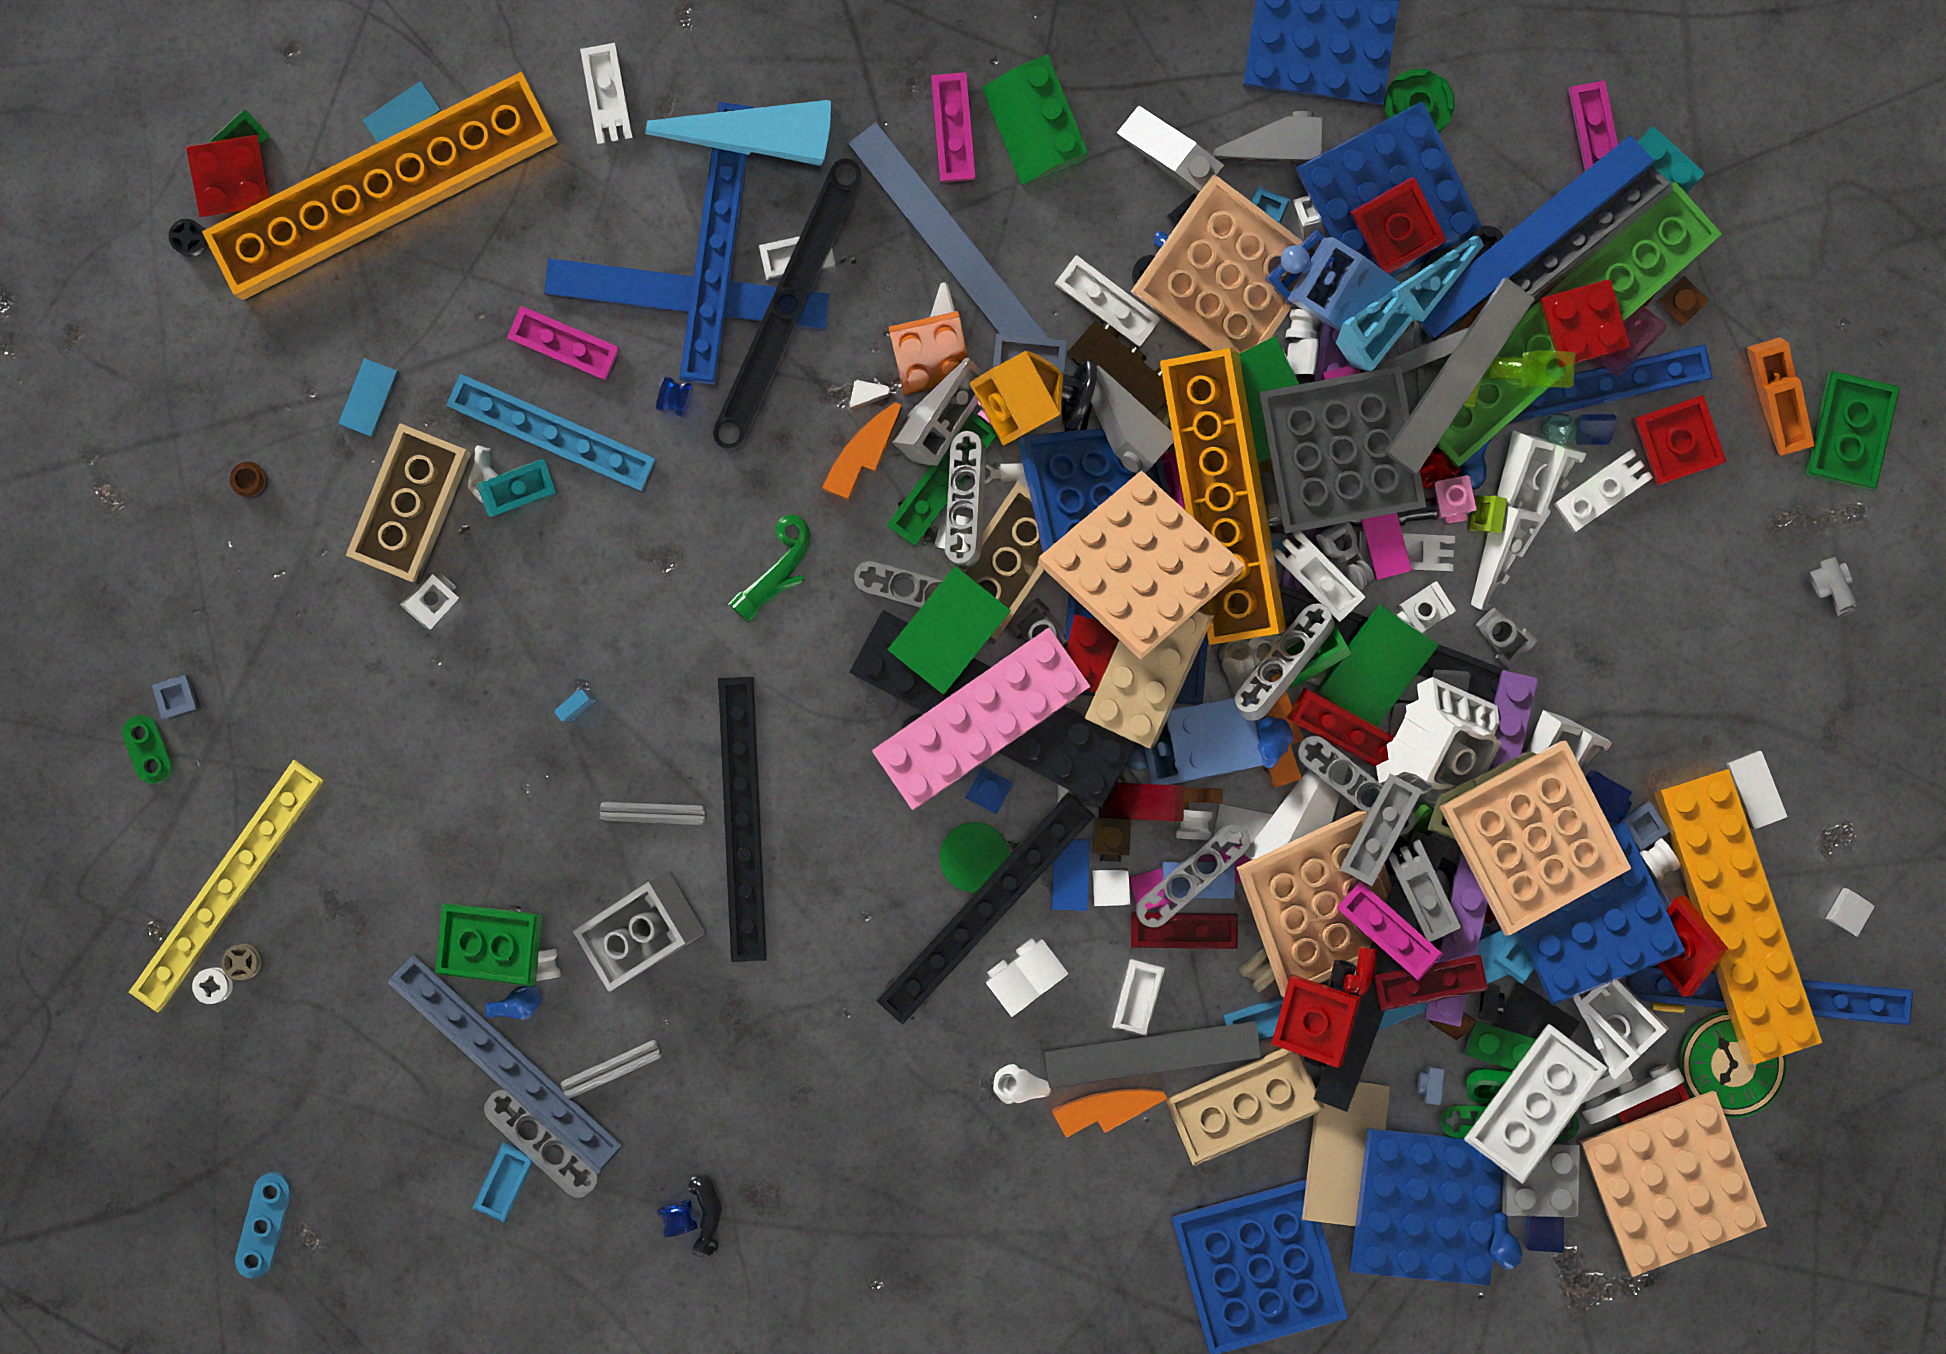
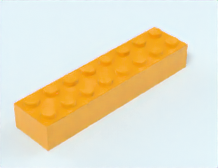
(1224, 487)
(1736, 901)

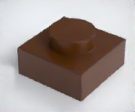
(1682, 301)

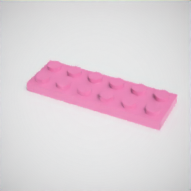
(981, 718)

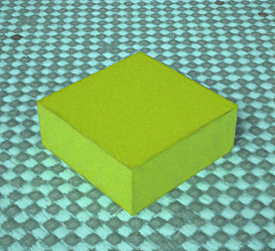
(1488, 514)

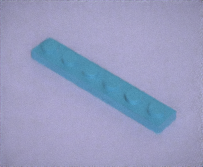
(551, 432)

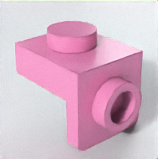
(1454, 499)

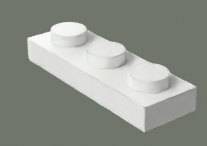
(1107, 301)

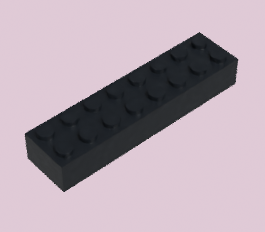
(1059, 748)

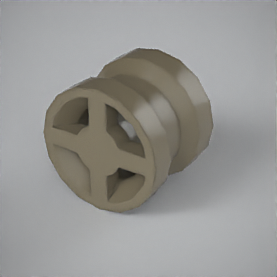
(236, 966)
(1258, 970)

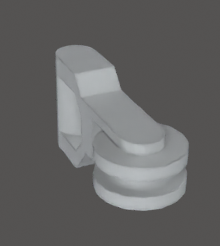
(1358, 571)

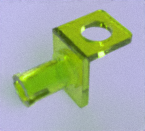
(1532, 368)

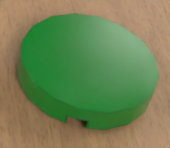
(1417, 87)
(972, 854)

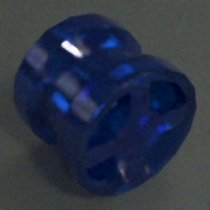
(674, 396)
(677, 1218)

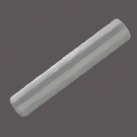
(652, 813)
(611, 1069)

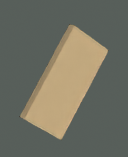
(1244, 1105)
(1339, 1154)

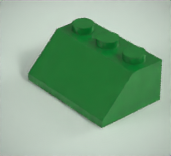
(1035, 120)

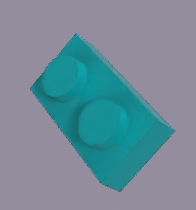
(1670, 160)
(516, 487)

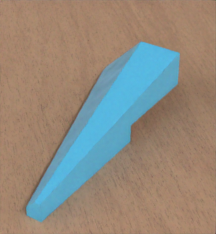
(780, 131)
(1375, 329)

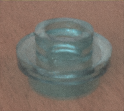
(1559, 428)

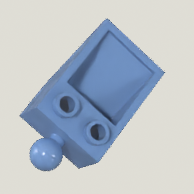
(1341, 290)
(1200, 744)

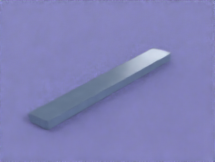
(943, 234)
(504, 1064)

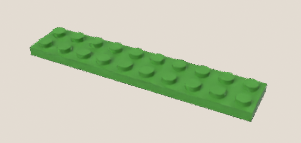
(1638, 266)

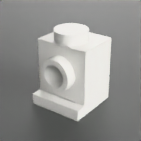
(1435, 598)
(430, 614)

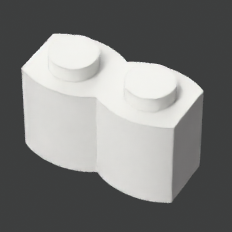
(1026, 976)

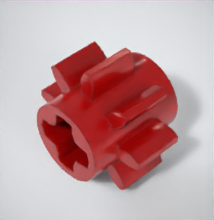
(1437, 468)

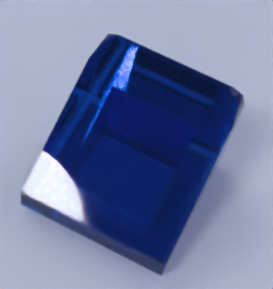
(1595, 429)
(1545, 1234)

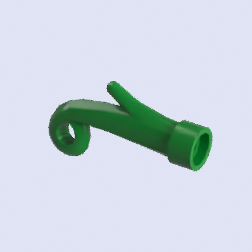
(775, 578)

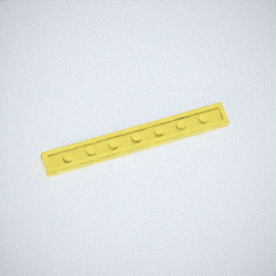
(226, 886)

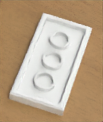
(1535, 1103)

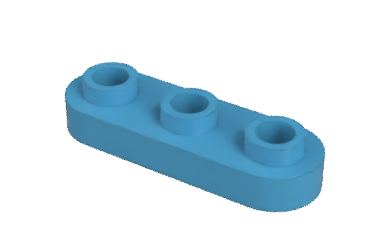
(273, 1212)

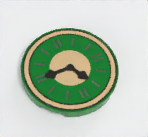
(1714, 1062)

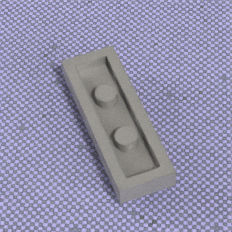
(1381, 829)

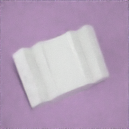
(1442, 740)

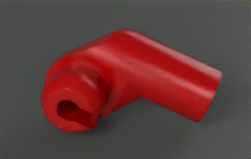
(1364, 973)

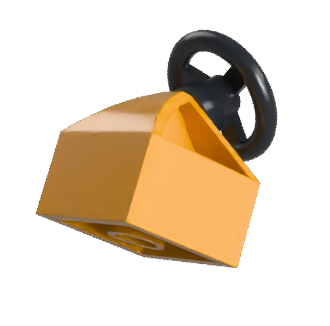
(1030, 393)

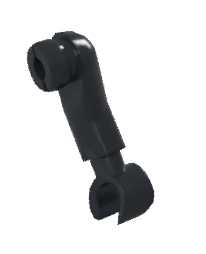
(711, 1207)

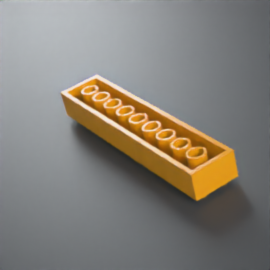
(380, 186)

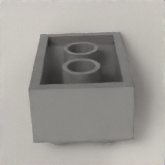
(639, 931)

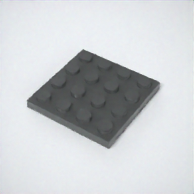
(1331, 449)

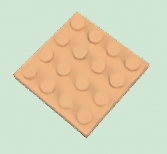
(1216, 269)
(1140, 564)
(1535, 837)
(1297, 899)
(1673, 1183)

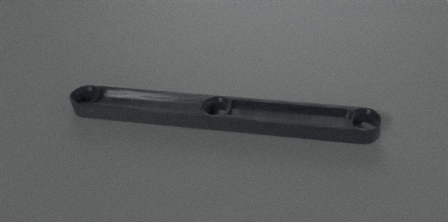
(798, 281)

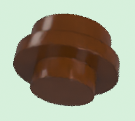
(247, 479)

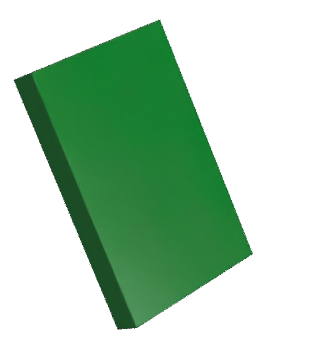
(1264, 369)
(1852, 430)
(949, 630)
(1381, 667)
(489, 944)

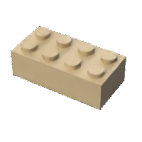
(408, 503)
(1009, 554)
(1141, 693)

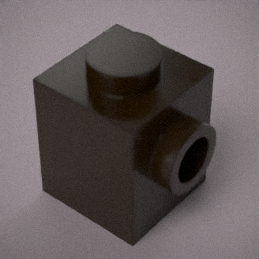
(1111, 838)

